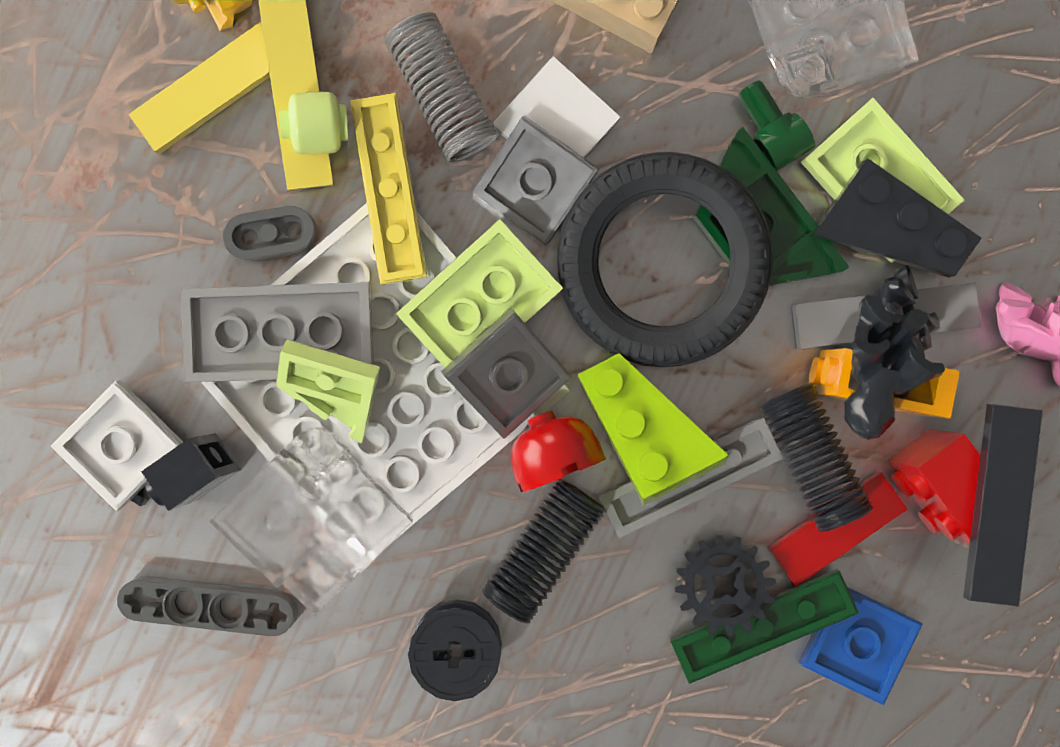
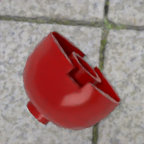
(553, 450)

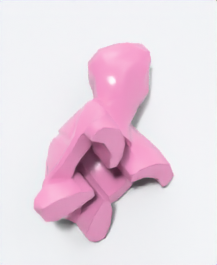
(1029, 326)

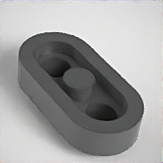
(271, 232)

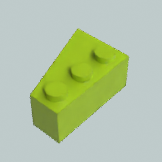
(647, 431)

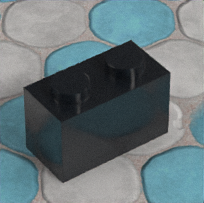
(189, 471)

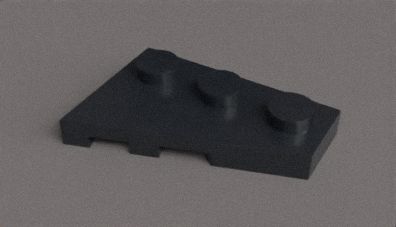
(896, 222)

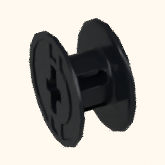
(431, 658)

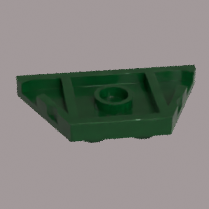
(789, 223)

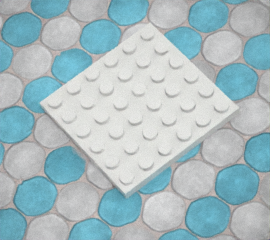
(420, 428)

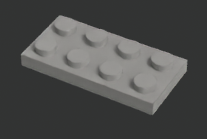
(243, 328)

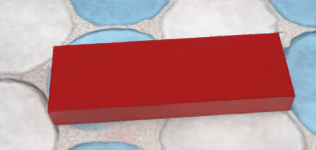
(807, 551)

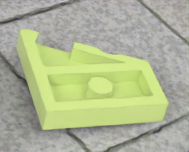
(329, 384)

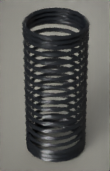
(800, 398)
(519, 604)

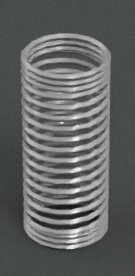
(468, 140)

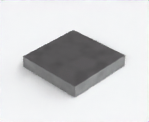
(535, 180)
(506, 373)

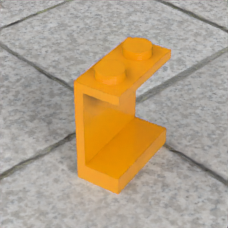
(932, 398)

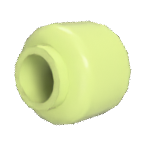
(314, 123)

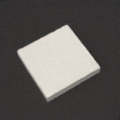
(561, 107)
(115, 443)

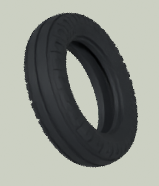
(655, 175)

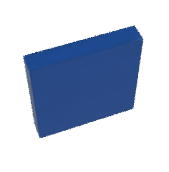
(863, 649)

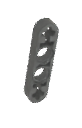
(208, 601)

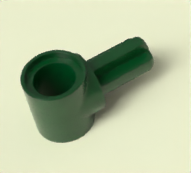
(779, 135)

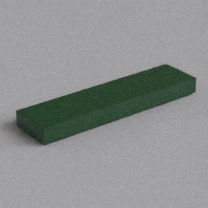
(791, 617)

